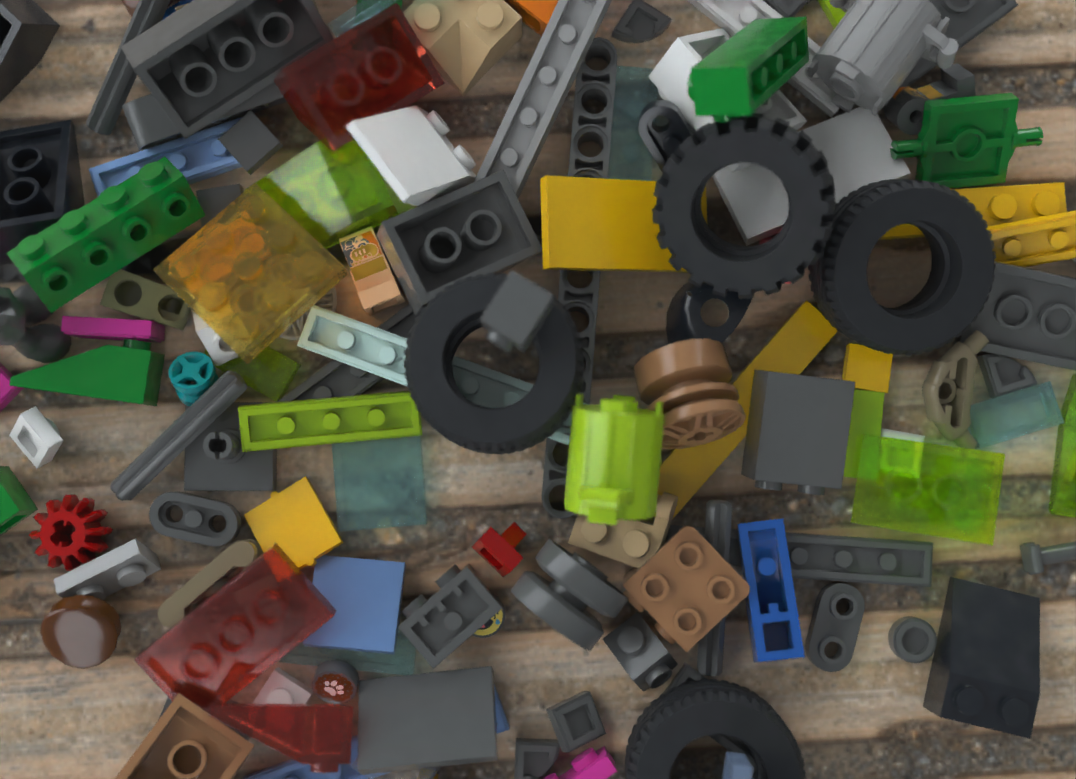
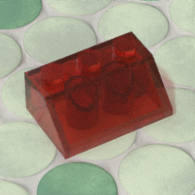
(358, 76)

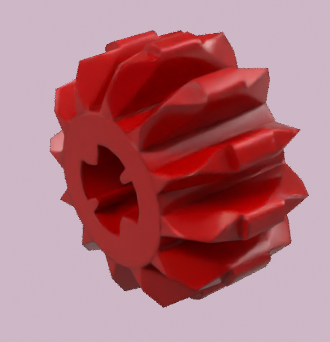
(57, 524)

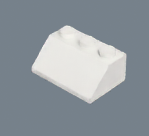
(672, 83)

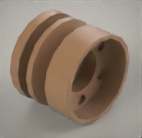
(694, 389)

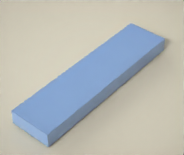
(195, 157)

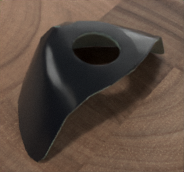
(685, 319)

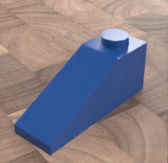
(771, 599)

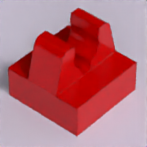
(499, 549)

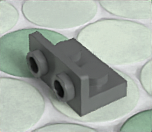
(449, 615)

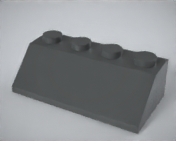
(221, 54)

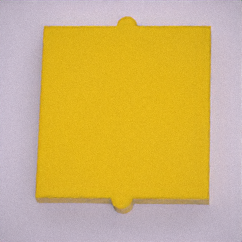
(296, 523)

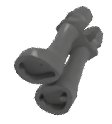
(20, 311)

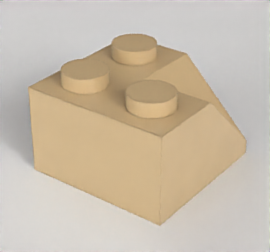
(464, 36)

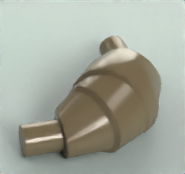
(950, 390)

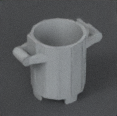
(878, 48)

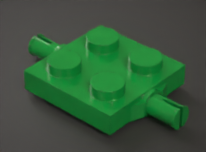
(967, 140)

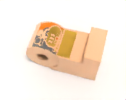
(371, 271)

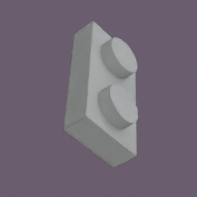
(109, 572)

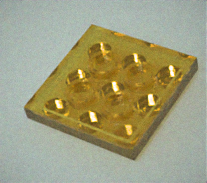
(250, 272)

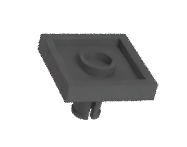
(217, 459)

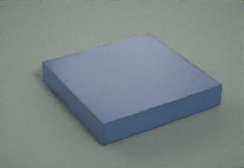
(365, 601)

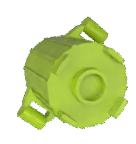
(614, 460)

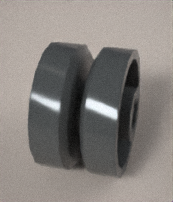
(565, 599)

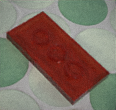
(237, 632)

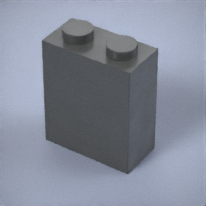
(797, 431)

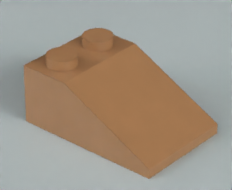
(187, 746)

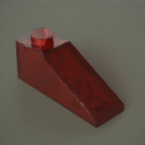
(303, 732)

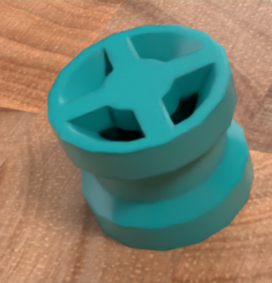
(192, 367)

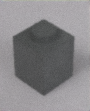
(516, 313)

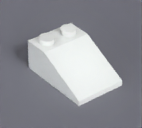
(414, 153)

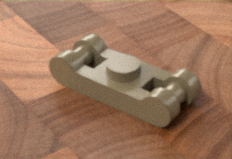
(208, 580)

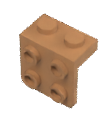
(685, 588)

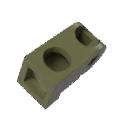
(145, 300)

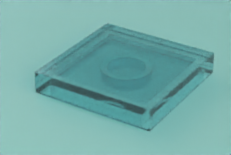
(379, 483)

